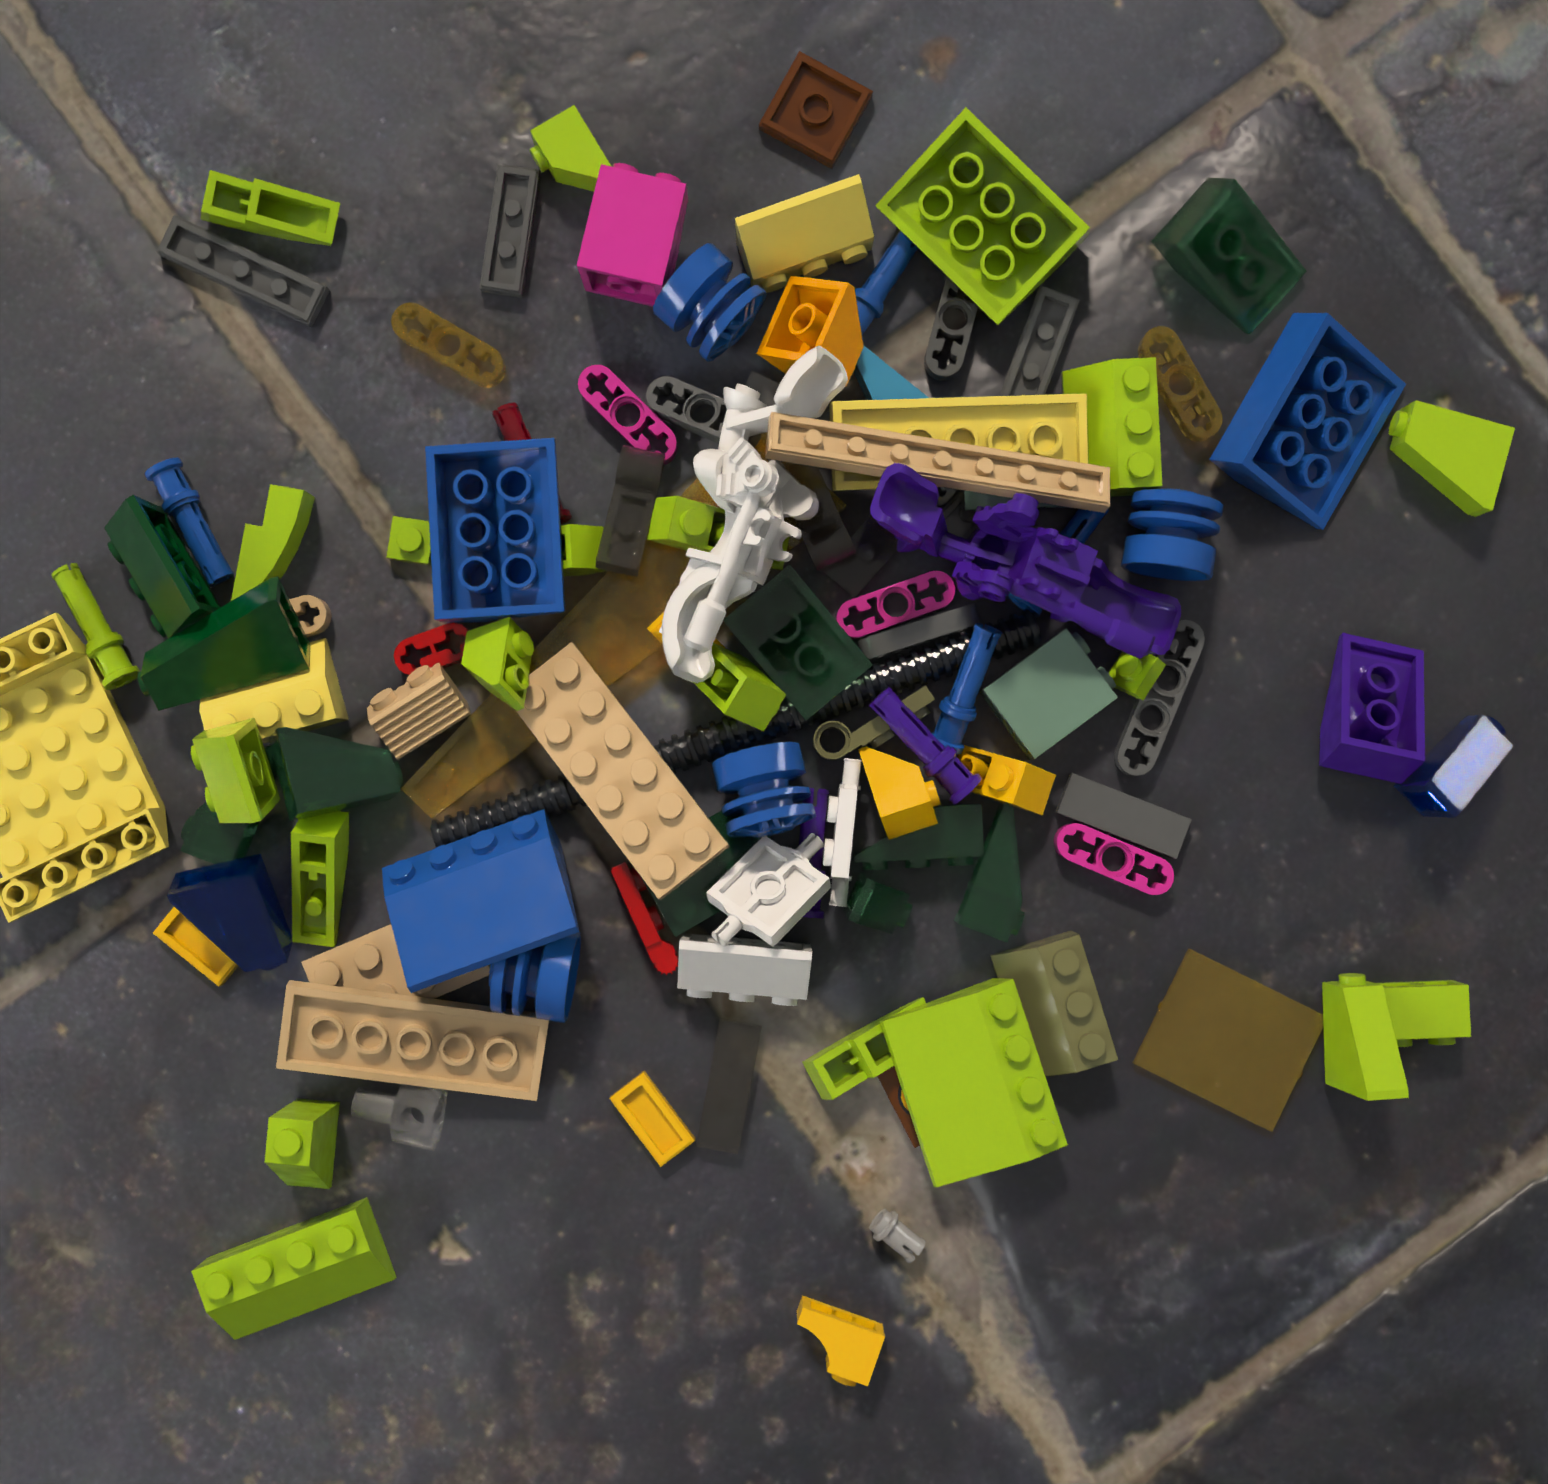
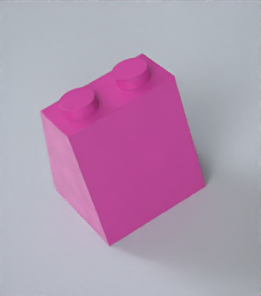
(632, 233)

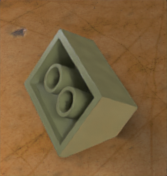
(1059, 1002)

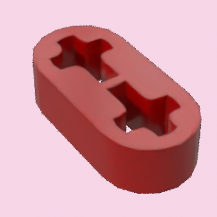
(430, 640)

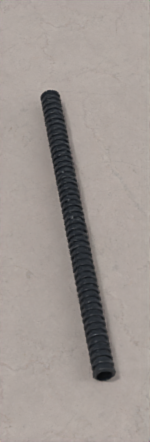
(732, 733)

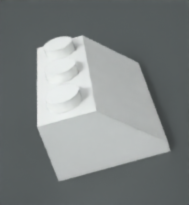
(744, 969)

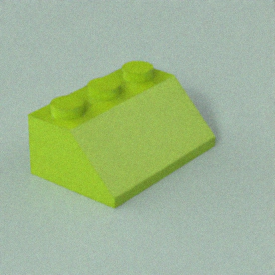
(1121, 420)

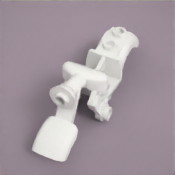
(755, 503)

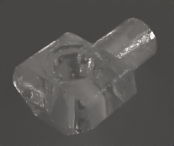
(396, 1112)

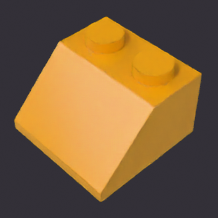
(811, 316)

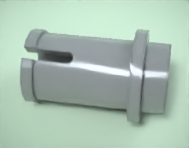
(896, 1235)

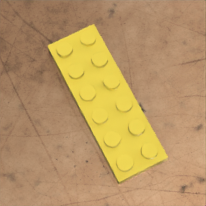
(1023, 424)

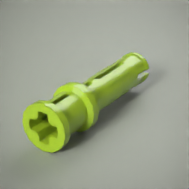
(102, 643)

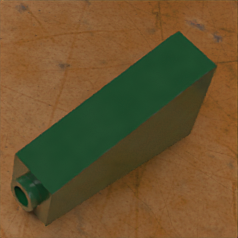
(228, 649)

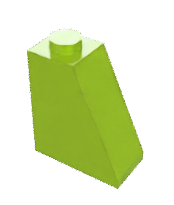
(1453, 452)
(1361, 1040)
(303, 1143)

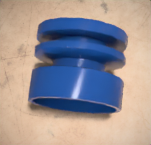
(700, 295)
(1172, 528)
(762, 782)
(540, 973)

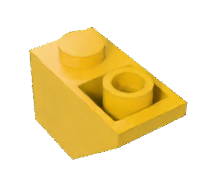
(1009, 779)

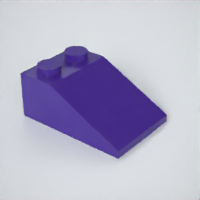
(1374, 710)

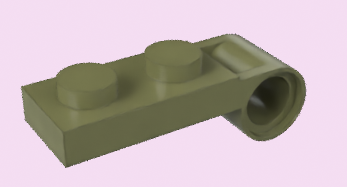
(875, 731)

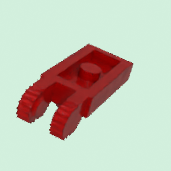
(645, 919)

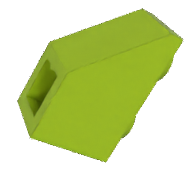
(500, 660)

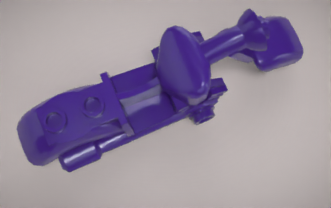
(1027, 562)

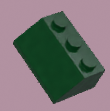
(159, 566)

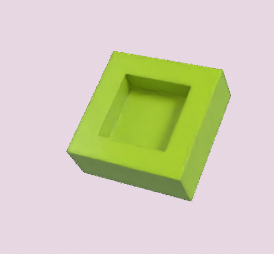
(409, 541)
(1136, 675)

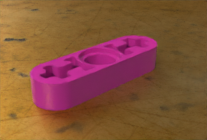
(614, 385)
(921, 584)
(1137, 880)

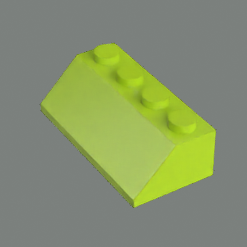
(294, 1270)

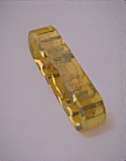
(417, 339)
(1205, 405)

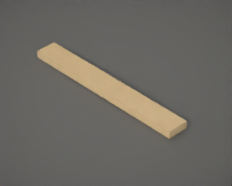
(939, 461)

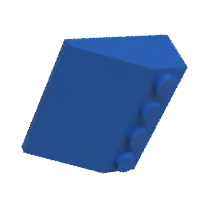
(1308, 418)
(495, 530)
(479, 900)

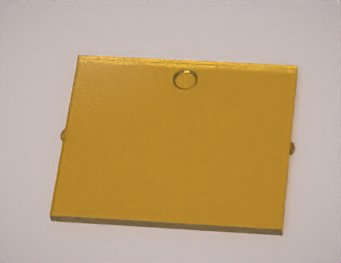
(1230, 1040)

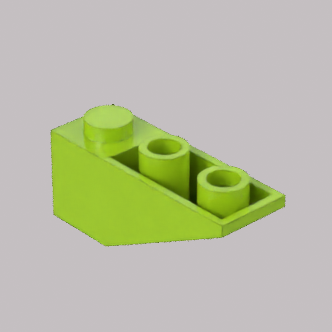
(690, 524)

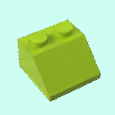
(235, 772)

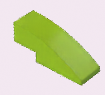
(269, 209)
(271, 547)
(853, 1058)

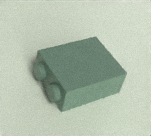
(1049, 693)

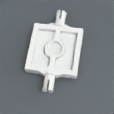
(838, 850)
(768, 890)

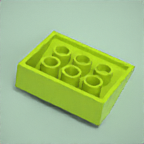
(983, 217)
(973, 1082)

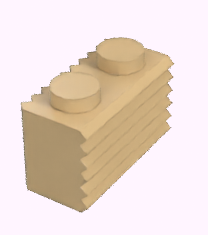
(417, 710)

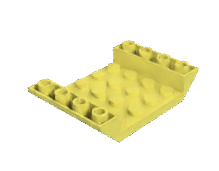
(69, 773)

